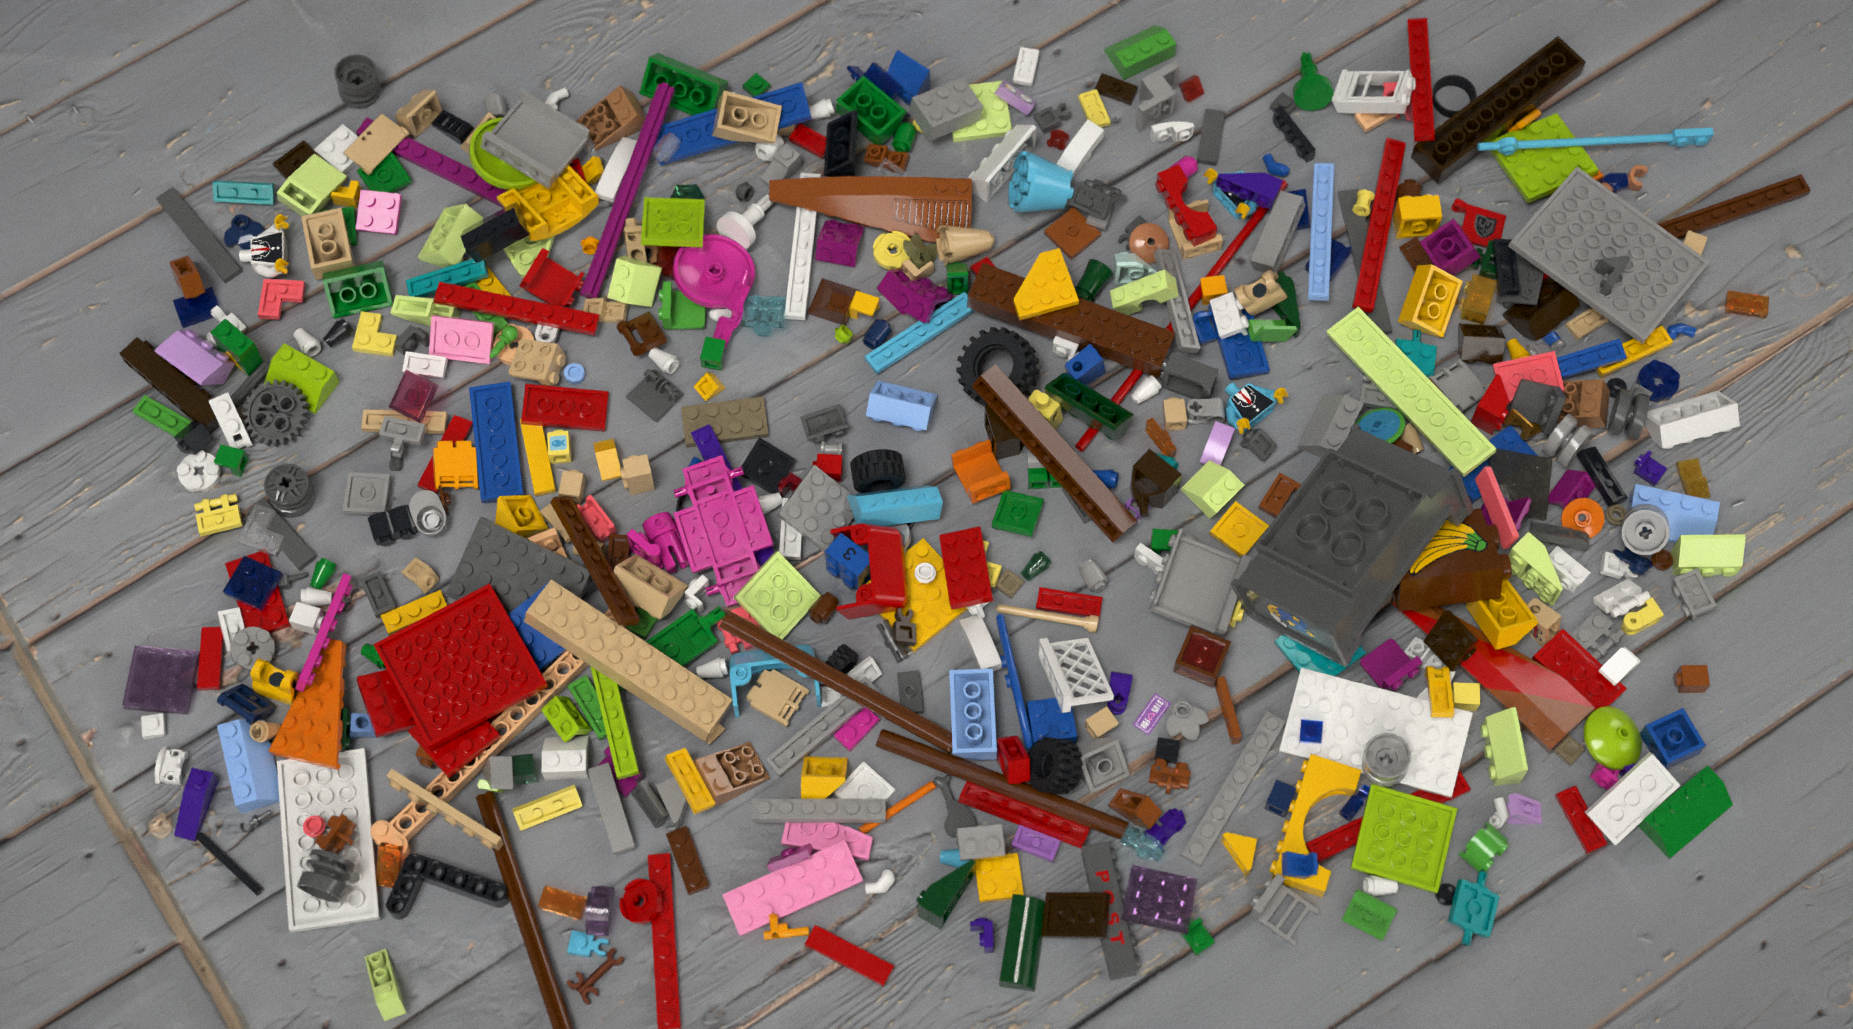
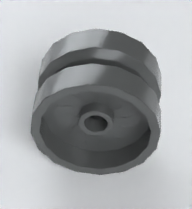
(1632, 414)

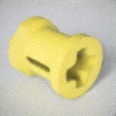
(1363, 202)

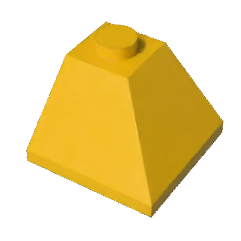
(520, 515)
(822, 776)

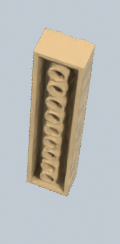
(627, 660)

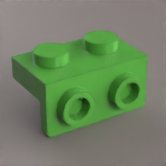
(1369, 914)

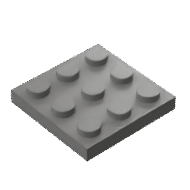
(817, 507)

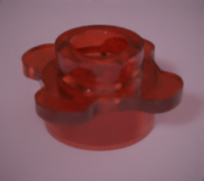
(1058, 134)

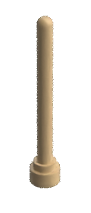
(1089, 623)

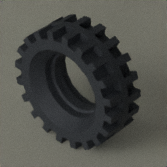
(1022, 353)

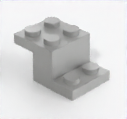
(1157, 96)

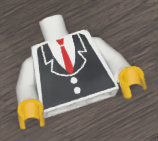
(269, 250)

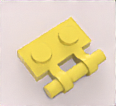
(220, 519)

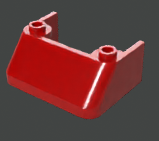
(887, 570)

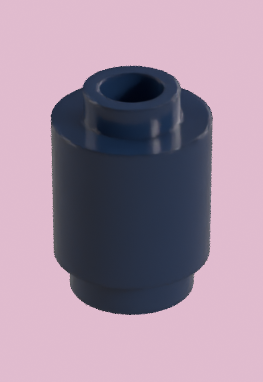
(876, 333)

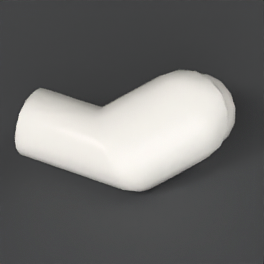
(556, 96)
(1501, 814)
(882, 885)

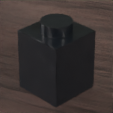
(193, 438)

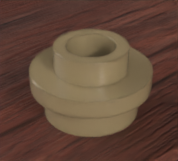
(1615, 509)

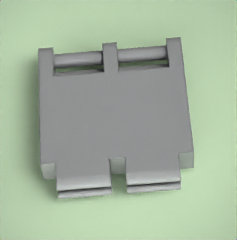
(1459, 385)

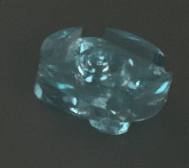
(1145, 846)

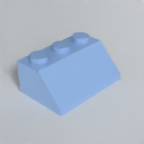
(901, 405)

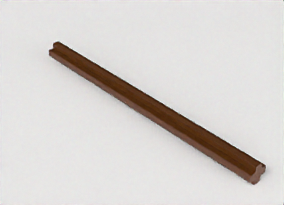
(837, 681)
(997, 782)
(524, 914)

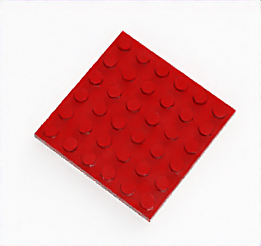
(460, 666)

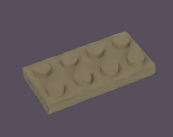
(728, 419)

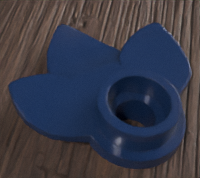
(243, 234)
(1636, 562)

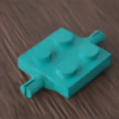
(1419, 353)
(1473, 908)

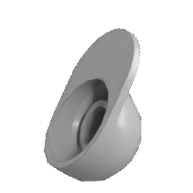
(428, 513)

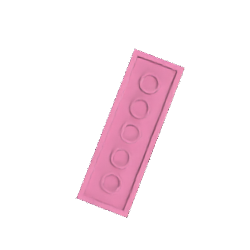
(792, 888)

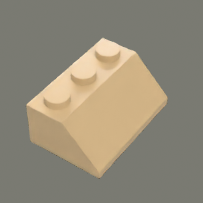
(649, 586)

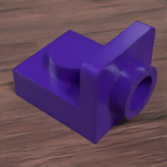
(1649, 469)
(986, 937)

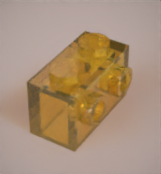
(1478, 299)

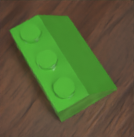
(1141, 51)

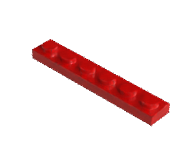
(1024, 814)

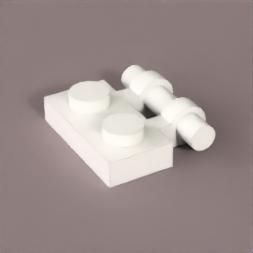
(1621, 598)

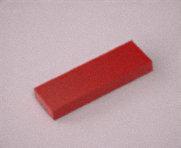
(1068, 602)
(210, 659)
(1584, 828)

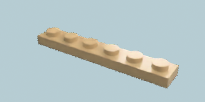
(451, 815)

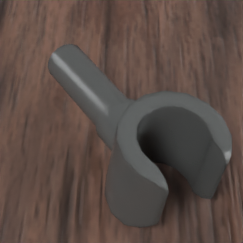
(284, 583)

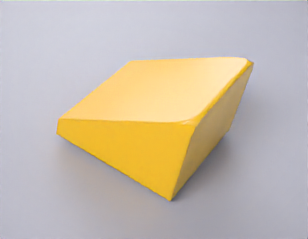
(709, 386)

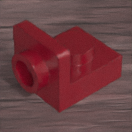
(788, 483)

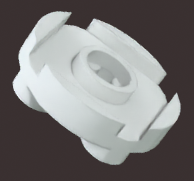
(194, 462)

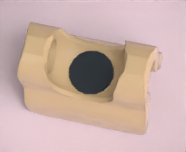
(1260, 294)

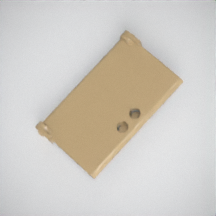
(372, 148)

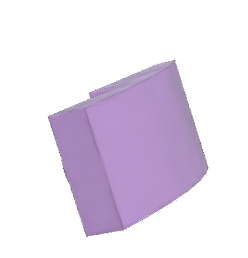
(1217, 444)

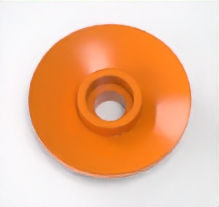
(1594, 516)

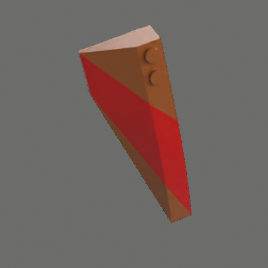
(1544, 700)

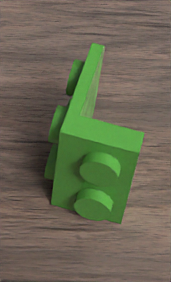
(678, 310)

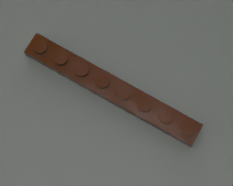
(1737, 207)
(595, 561)

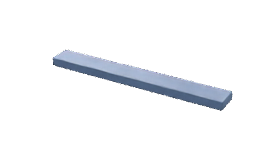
(1321, 232)

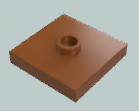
(1072, 233)

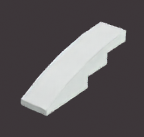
(615, 170)

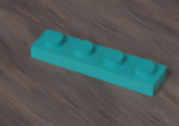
(455, 274)

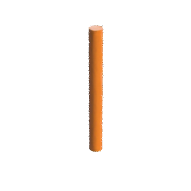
(900, 805)

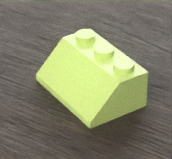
(444, 242)
(1709, 554)
(1504, 747)

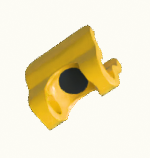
(273, 681)

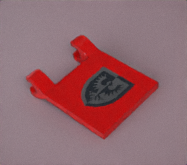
(1479, 223)

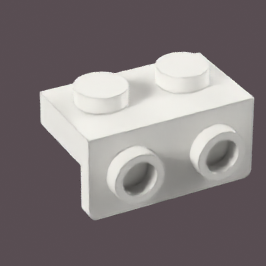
(1229, 315)

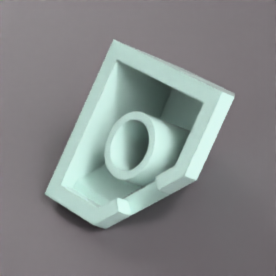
(1129, 268)

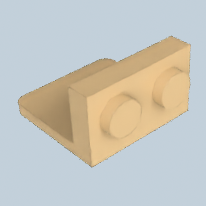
(538, 361)

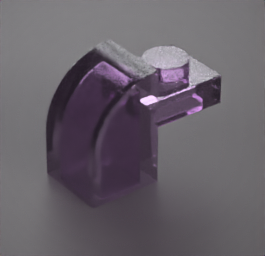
(599, 910)

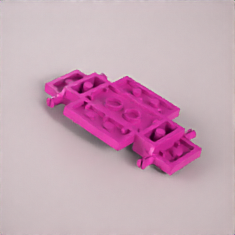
(721, 526)

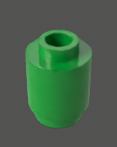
(904, 137)

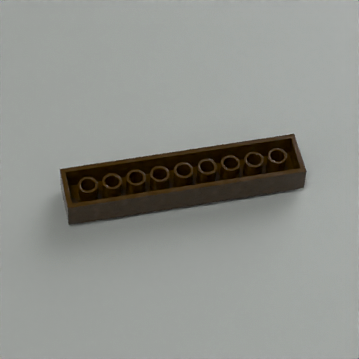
(1498, 109)

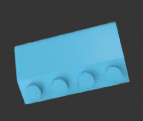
(896, 505)

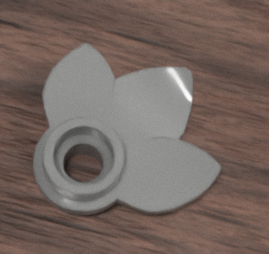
(1188, 723)

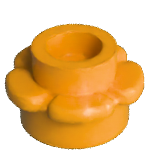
(589, 245)

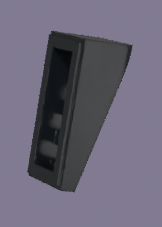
(464, 127)

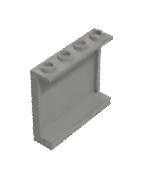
(536, 139)
(1197, 585)

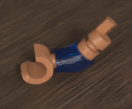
(1618, 181)

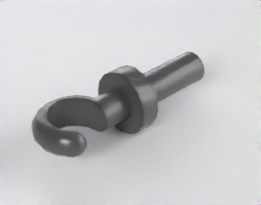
(255, 820)

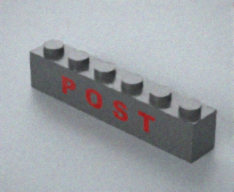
(1119, 943)

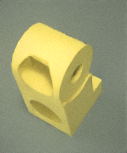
(1638, 621)

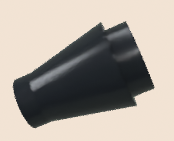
(338, 332)

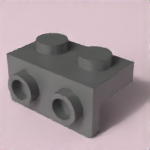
(824, 422)

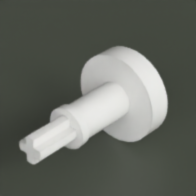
(739, 226)

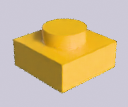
(593, 170)

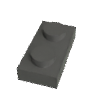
(377, 594)

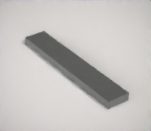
(198, 235)

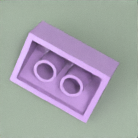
(196, 357)

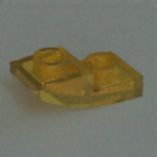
(1692, 479)

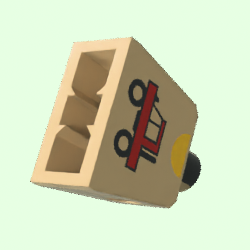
(1548, 622)

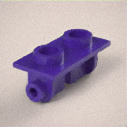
(1171, 822)

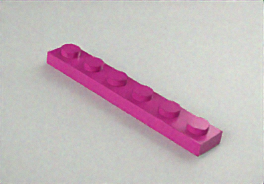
(321, 641)

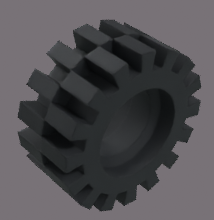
(843, 659)

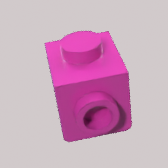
(1603, 776)

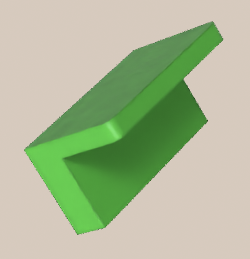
(1270, 330)

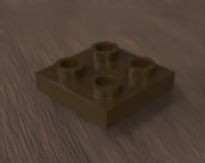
(1451, 641)

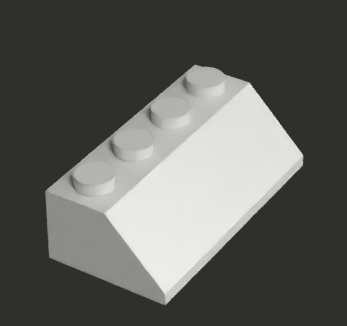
(999, 165)
(1692, 419)

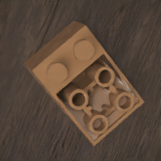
(613, 118)
(1586, 402)
(731, 772)

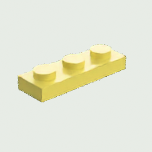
(547, 807)

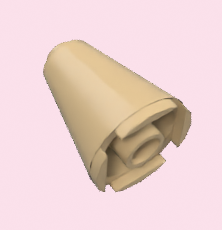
(961, 243)

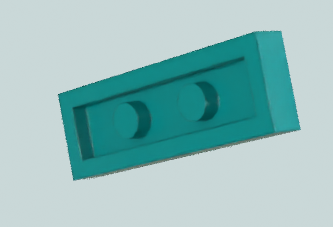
(243, 192)

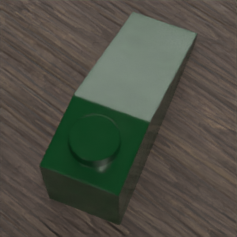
(1288, 308)

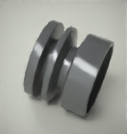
(357, 80)
(296, 498)
(327, 871)

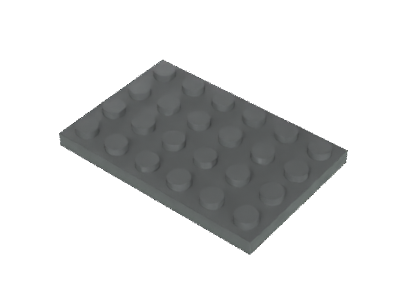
(512, 567)

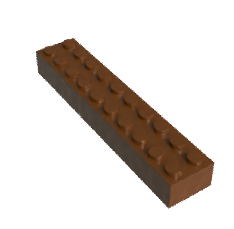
(1108, 331)

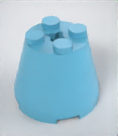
(1038, 184)

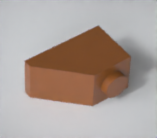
(1135, 808)

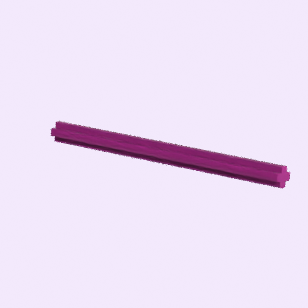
(627, 191)

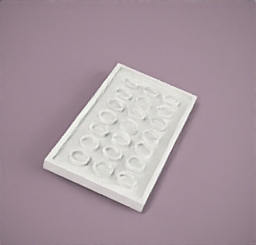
(1358, 712)
(327, 792)

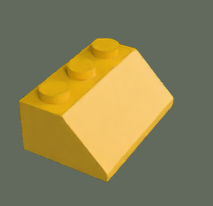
(1430, 300)
(1504, 618)

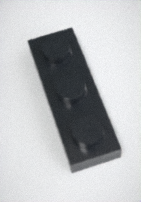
(1293, 134)
(1505, 267)
(1601, 476)

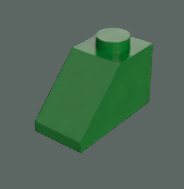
(957, 278)

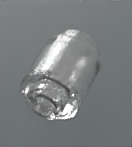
(666, 147)

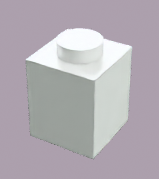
(306, 618)

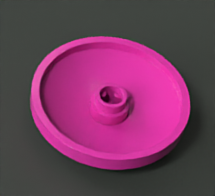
(710, 271)

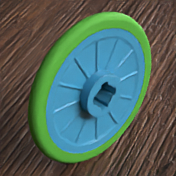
(1383, 423)

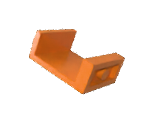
(980, 472)

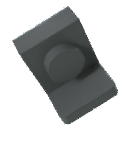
(408, 339)
(1258, 443)

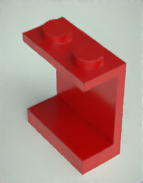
(551, 281)

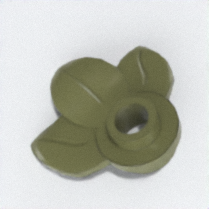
(919, 252)

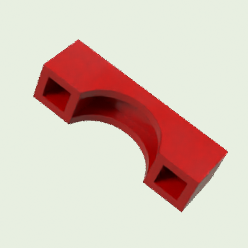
(1197, 225)

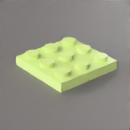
(994, 117)
(777, 596)

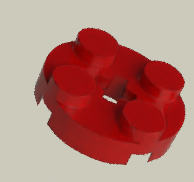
(652, 901)

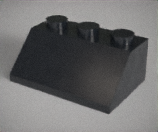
(841, 146)
(495, 233)

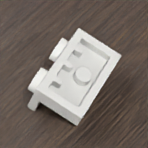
(1568, 569)

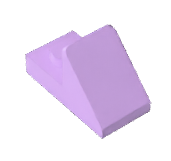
(1523, 810)

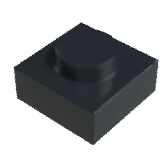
(1167, 750)

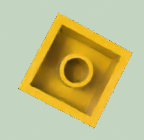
(1416, 216)

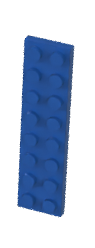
(697, 130)

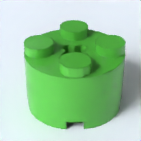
(1484, 847)

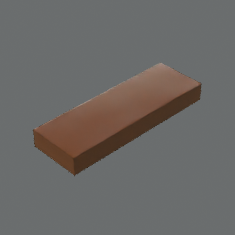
(1228, 710)

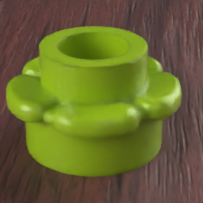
(843, 334)

